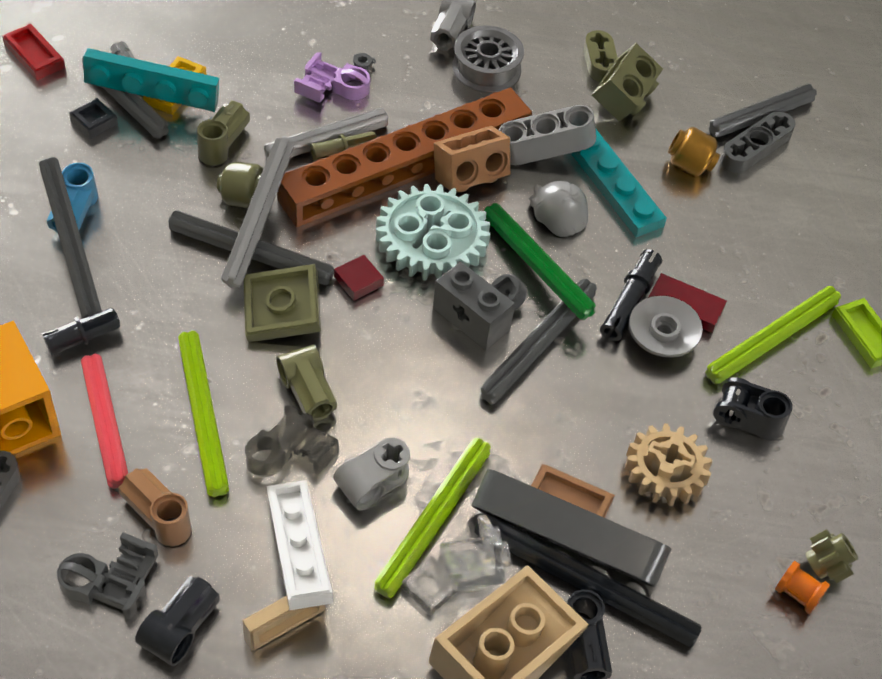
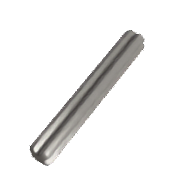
(350, 126)

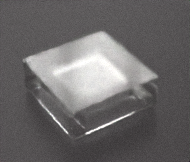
(429, 585)

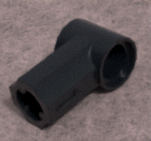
(172, 629)
(590, 651)

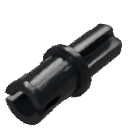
(81, 331)

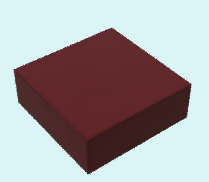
(358, 277)

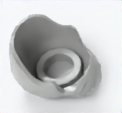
(560, 207)

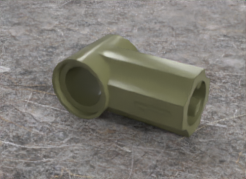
(218, 133)
(305, 375)

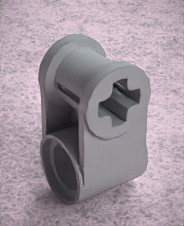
(374, 472)

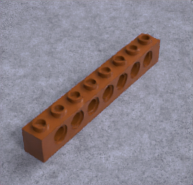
(387, 160)

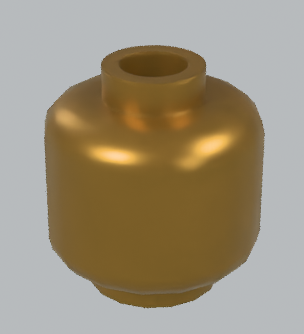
(694, 151)

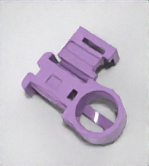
(325, 76)

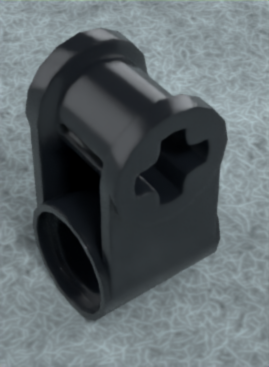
(755, 409)

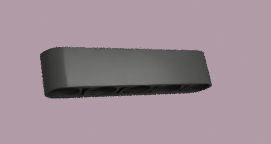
(572, 527)

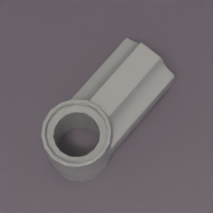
(451, 21)

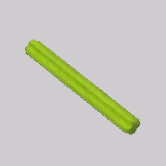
(772, 335)
(203, 414)
(432, 518)

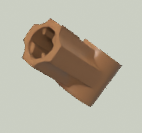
(156, 506)

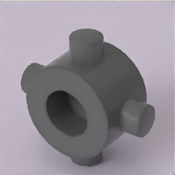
(364, 61)

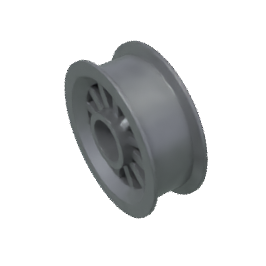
(488, 58)

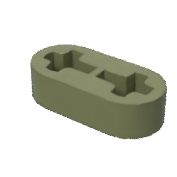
(595, 56)

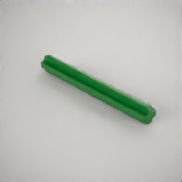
(540, 262)

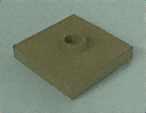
(281, 303)

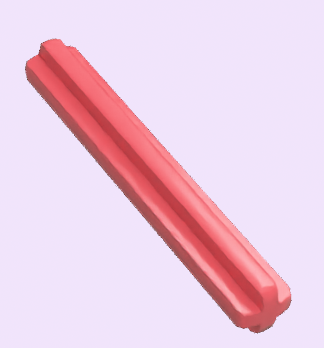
(104, 420)

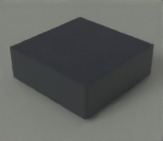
(93, 118)

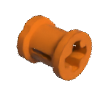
(802, 587)

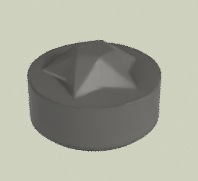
(512, 288)

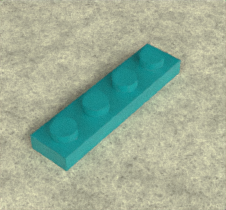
(151, 79)
(620, 188)

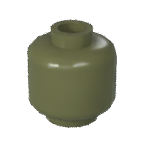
(239, 183)

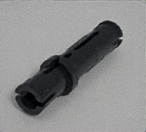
(636, 285)

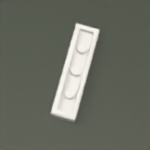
(299, 546)

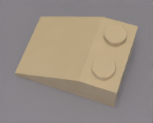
(509, 633)

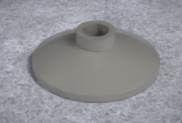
(669, 316)

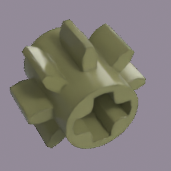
(831, 556)

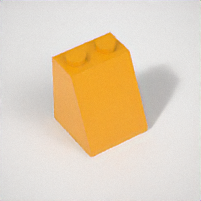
(25, 399)

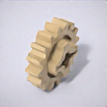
(668, 464)

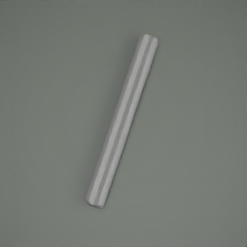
(257, 213)

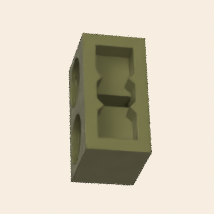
(628, 83)

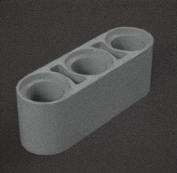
(550, 134)

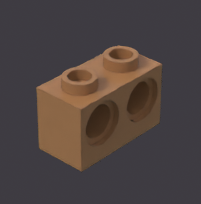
(472, 158)

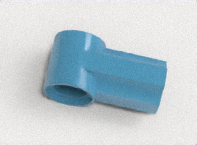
(81, 191)

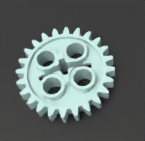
(432, 231)

